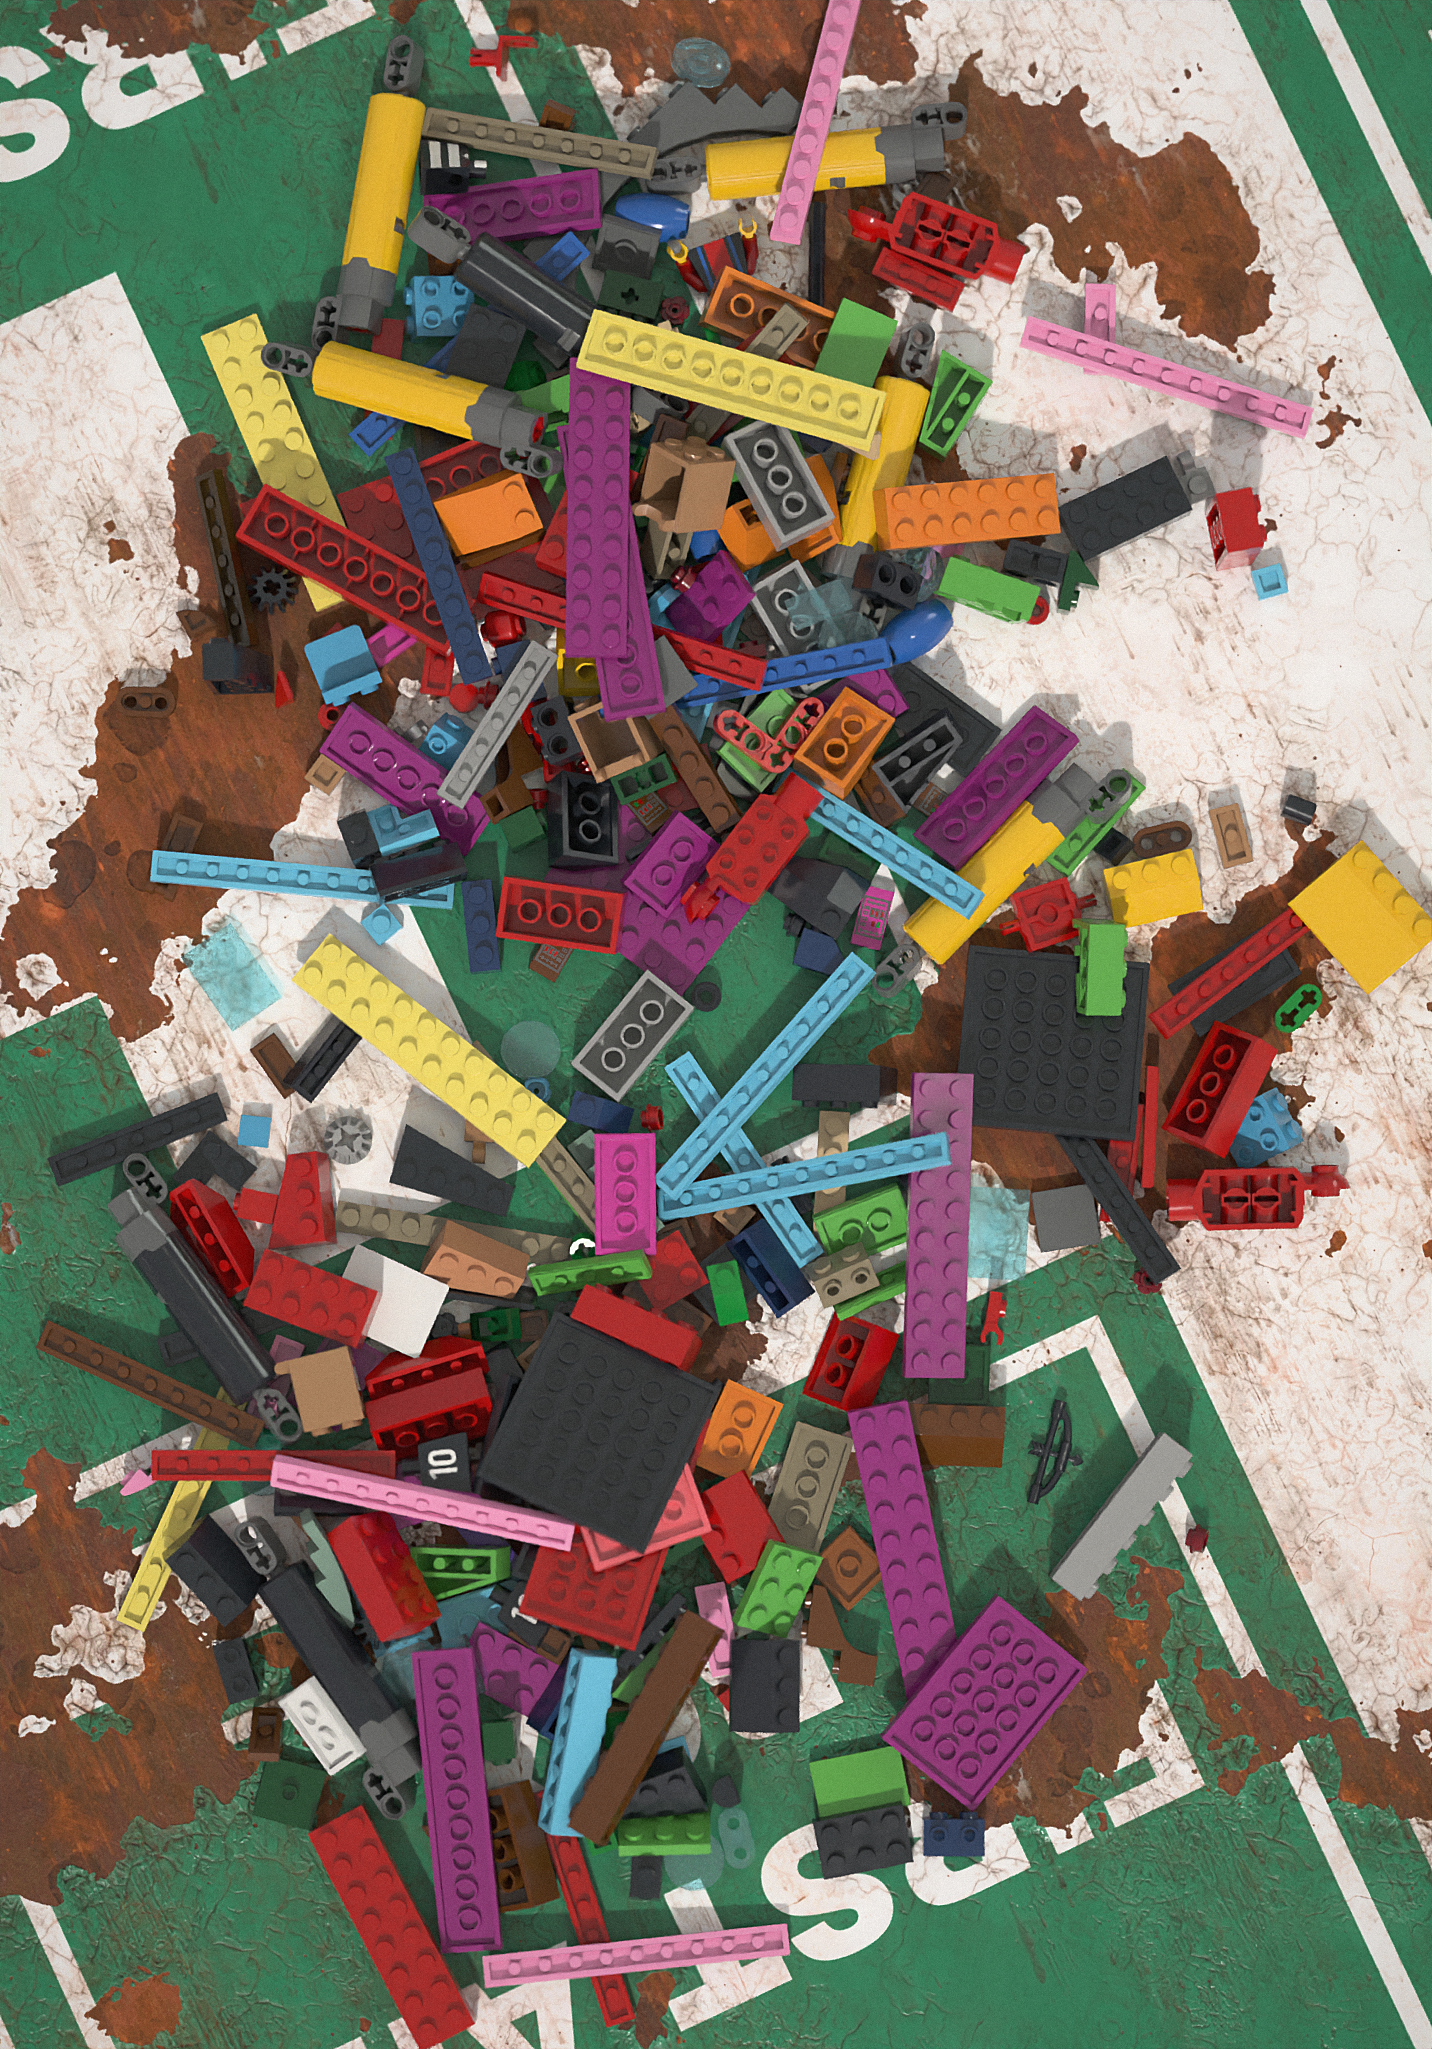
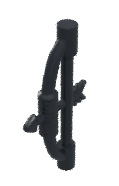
(1062, 1456)

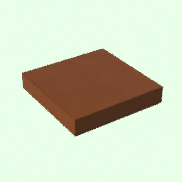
(848, 1568)

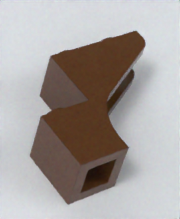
(513, 764)
(824, 1631)

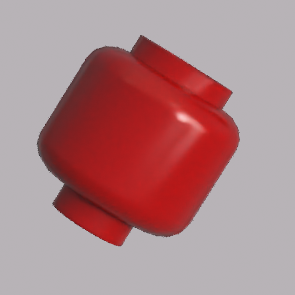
(503, 628)

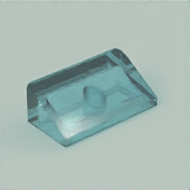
(818, 604)

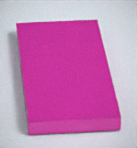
(625, 1193)

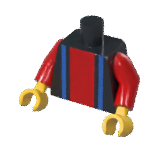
(702, 264)

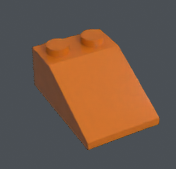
(488, 512)
(830, 536)
(843, 743)

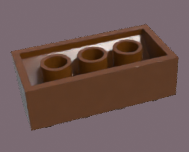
(958, 1434)
(520, 1849)

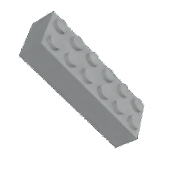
(1121, 1515)

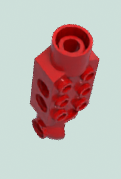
(942, 238)
(756, 848)
(1250, 1196)

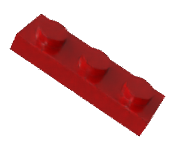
(918, 280)

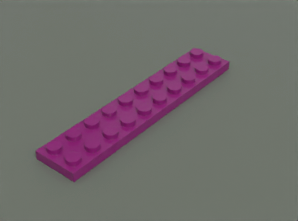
(597, 515)
(629, 684)
(938, 1231)
(903, 1538)
(457, 1799)

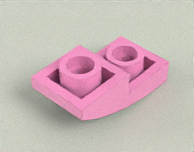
(136, 1481)

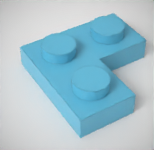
(396, 833)

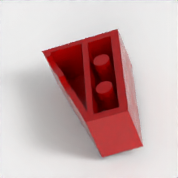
(304, 1204)

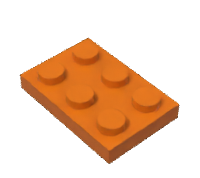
(738, 1430)

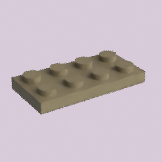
(809, 1485)

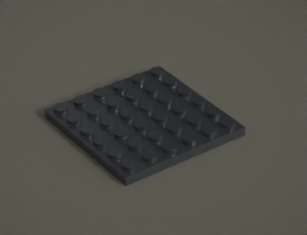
(1042, 1060)
(598, 1433)

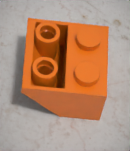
(746, 537)

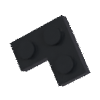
(215, 1157)

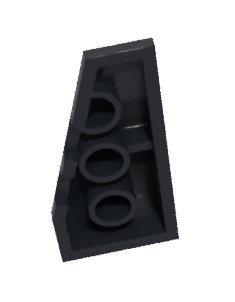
(820, 892)

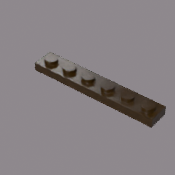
(226, 558)

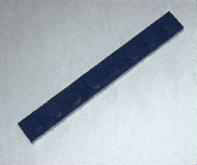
(438, 566)

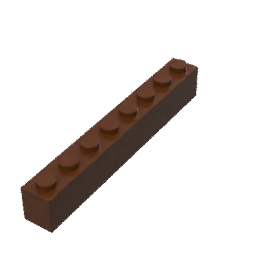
(645, 1727)

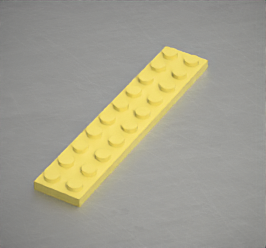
(731, 380)
(271, 425)
(429, 1050)

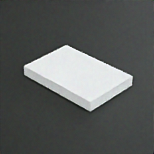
(322, 1726)

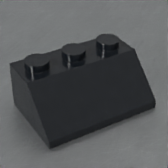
(581, 822)
(417, 871)
(214, 1569)
(764, 1685)

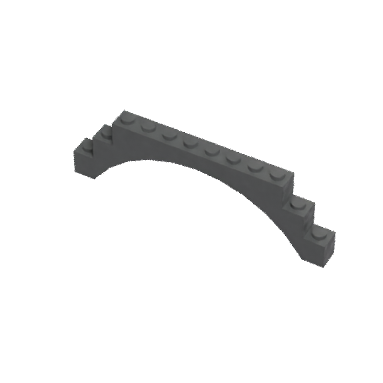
(680, 123)

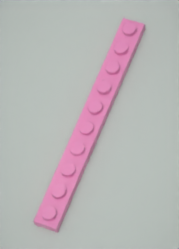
(815, 121)
(1166, 377)
(422, 1502)
(636, 1955)

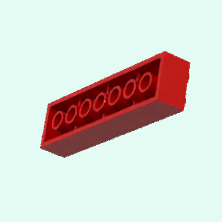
(345, 566)
(392, 1927)

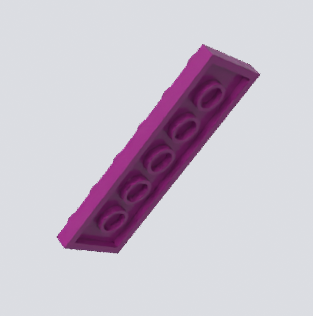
(527, 206)
(402, 775)
(996, 788)

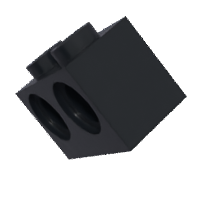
(1034, 563)
(887, 581)
(553, 734)
(237, 1670)

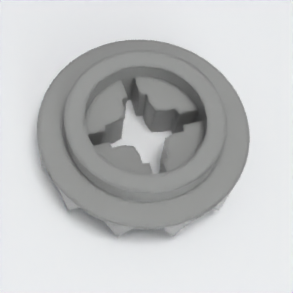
(362, 1143)

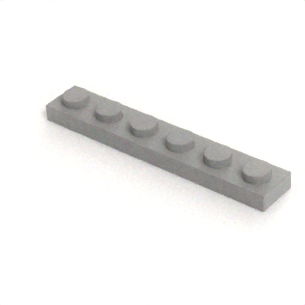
(497, 725)

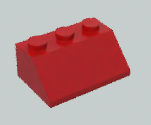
(850, 1363)
(738, 1525)

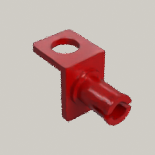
(499, 56)

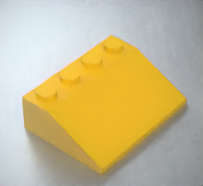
(1364, 917)

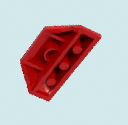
(214, 1235)
(437, 1360)

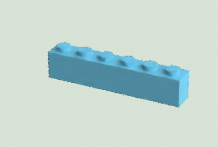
(577, 1736)

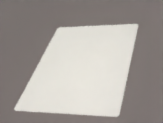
(407, 1302)

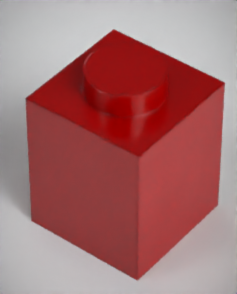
(255, 1205)

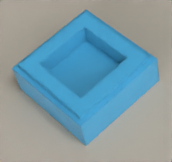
(254, 1131)

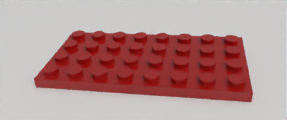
(601, 1603)

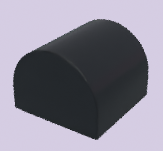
(1298, 810)
(725, 1792)

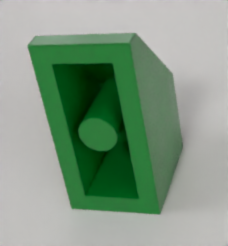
(727, 1293)

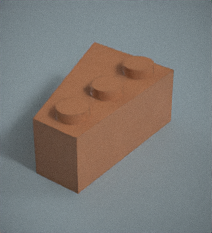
(474, 1262)

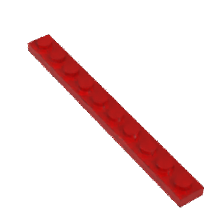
(694, 652)

